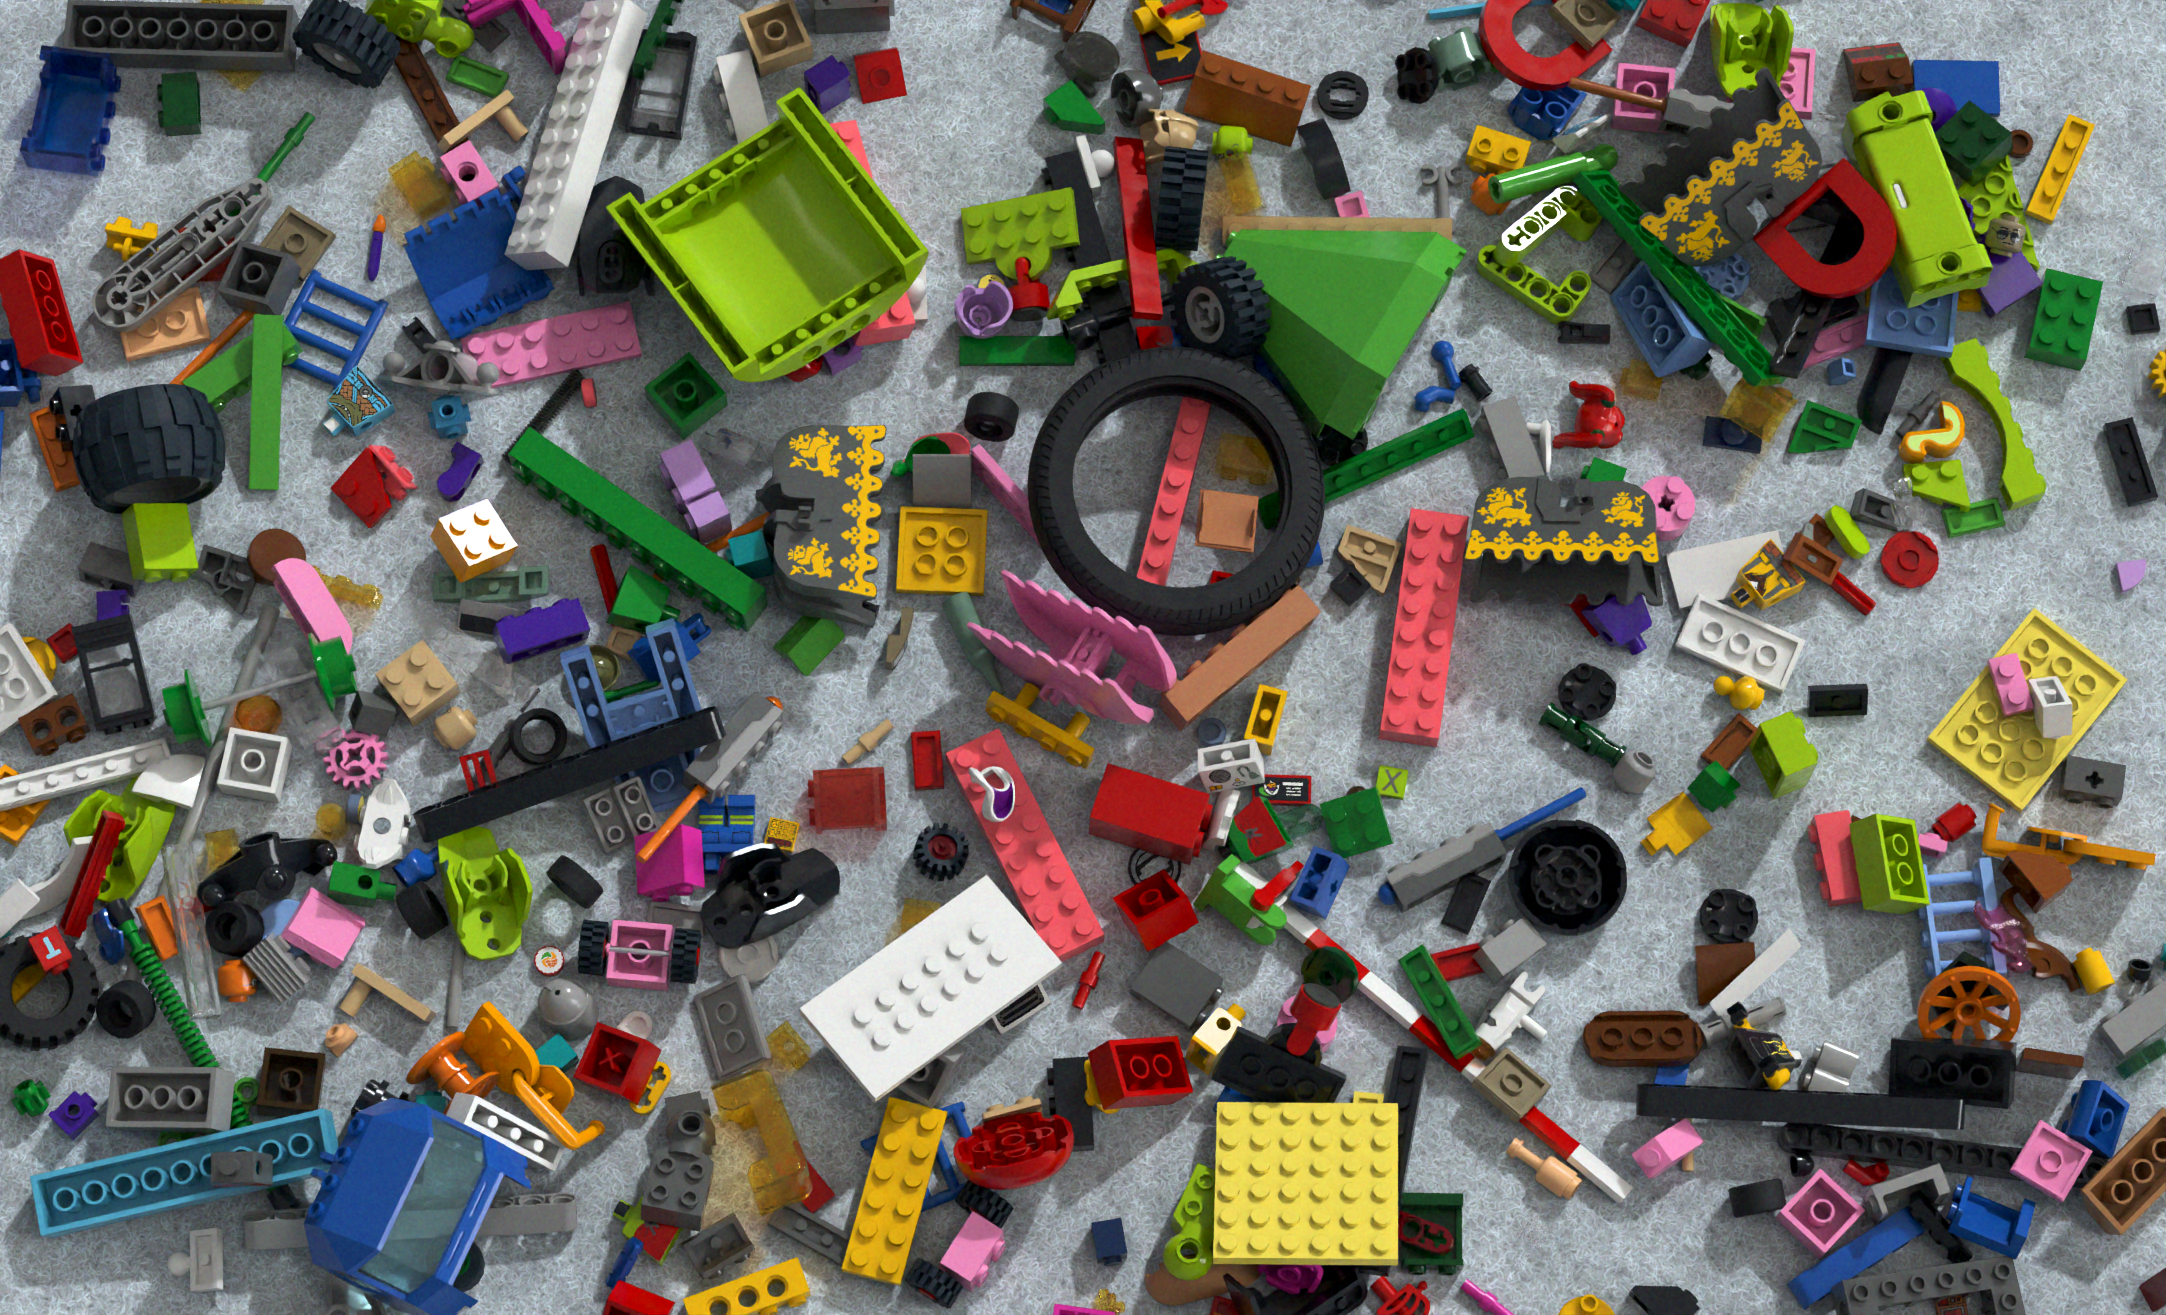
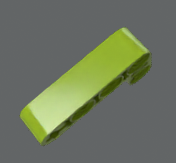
(1563, 209)
(1529, 281)

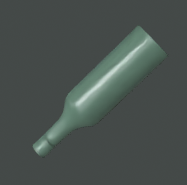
(960, 611)

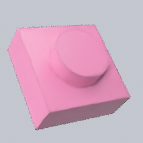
(1352, 205)
(1932, 845)

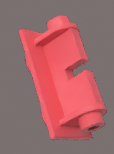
(397, 478)

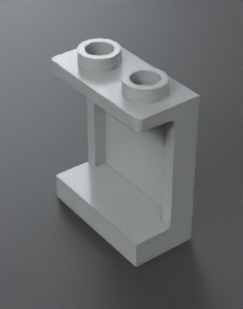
(1927, 1179)

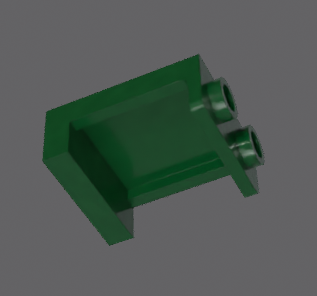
(1440, 1209)

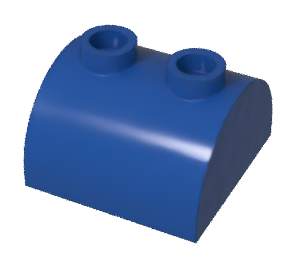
(2096, 1118)

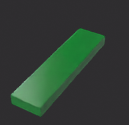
(1016, 351)
(1440, 1002)

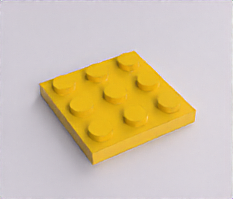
(941, 551)

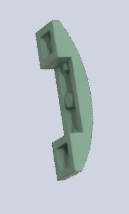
(493, 587)

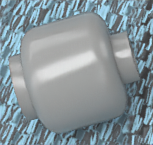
(1634, 772)

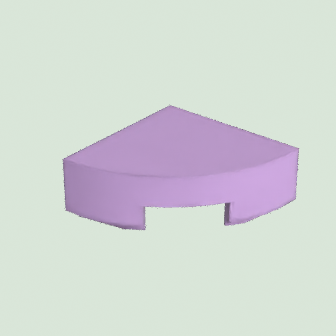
(2130, 573)

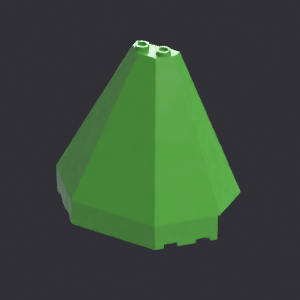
(1343, 311)

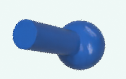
(1443, 352)

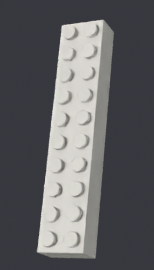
(576, 134)

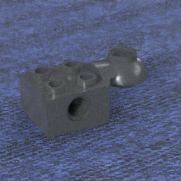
(681, 1173)

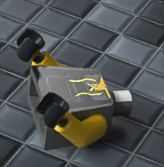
(1759, 1055)

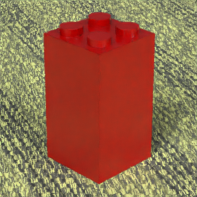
(1150, 814)

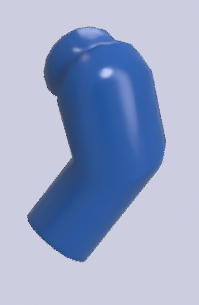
(1431, 395)

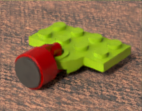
(1021, 240)

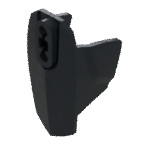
(603, 237)
(771, 887)

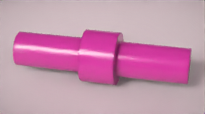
(1487, 1301)

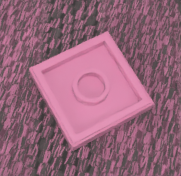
(2050, 1161)

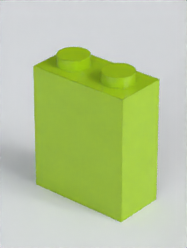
(159, 541)

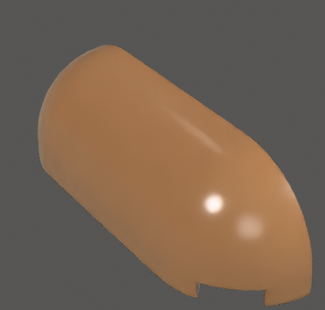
(1174, 1291)

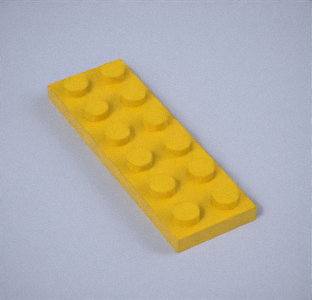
(894, 1191)

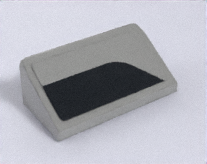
(480, 618)

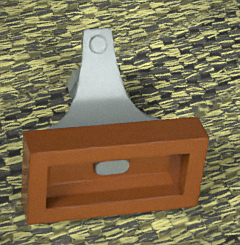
(1811, 556)

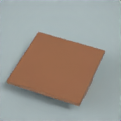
(1226, 521)

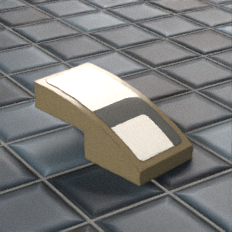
(898, 643)

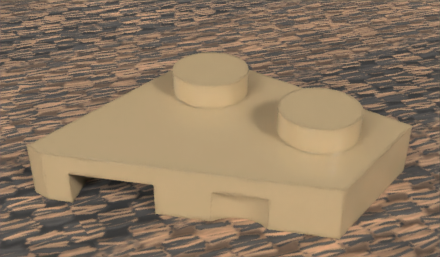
(1370, 555)

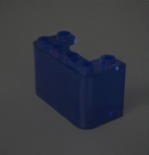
(72, 112)

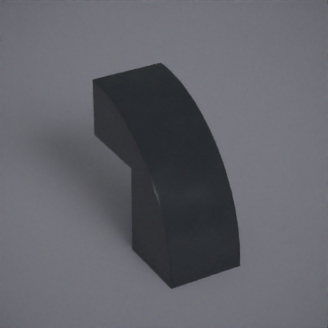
(1324, 157)

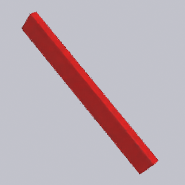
(1137, 228)

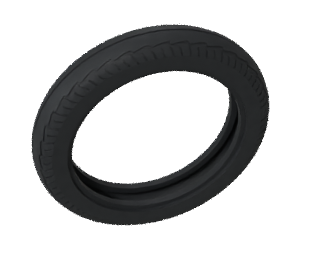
(1212, 380)

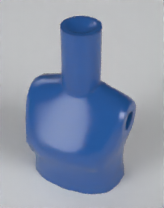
(417, 867)

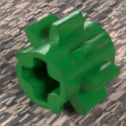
(30, 1097)

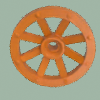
(1976, 1012)

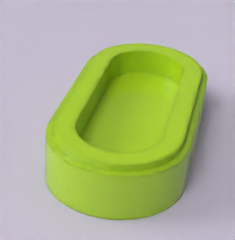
(1847, 532)

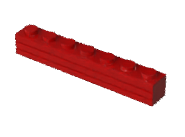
(92, 873)

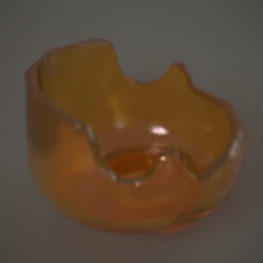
(251, 710)

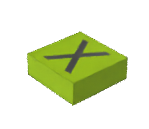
(1391, 782)

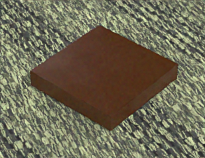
(2049, 1063)

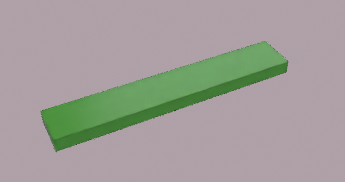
(266, 402)

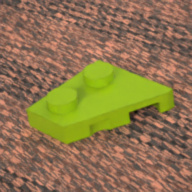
(1939, 482)

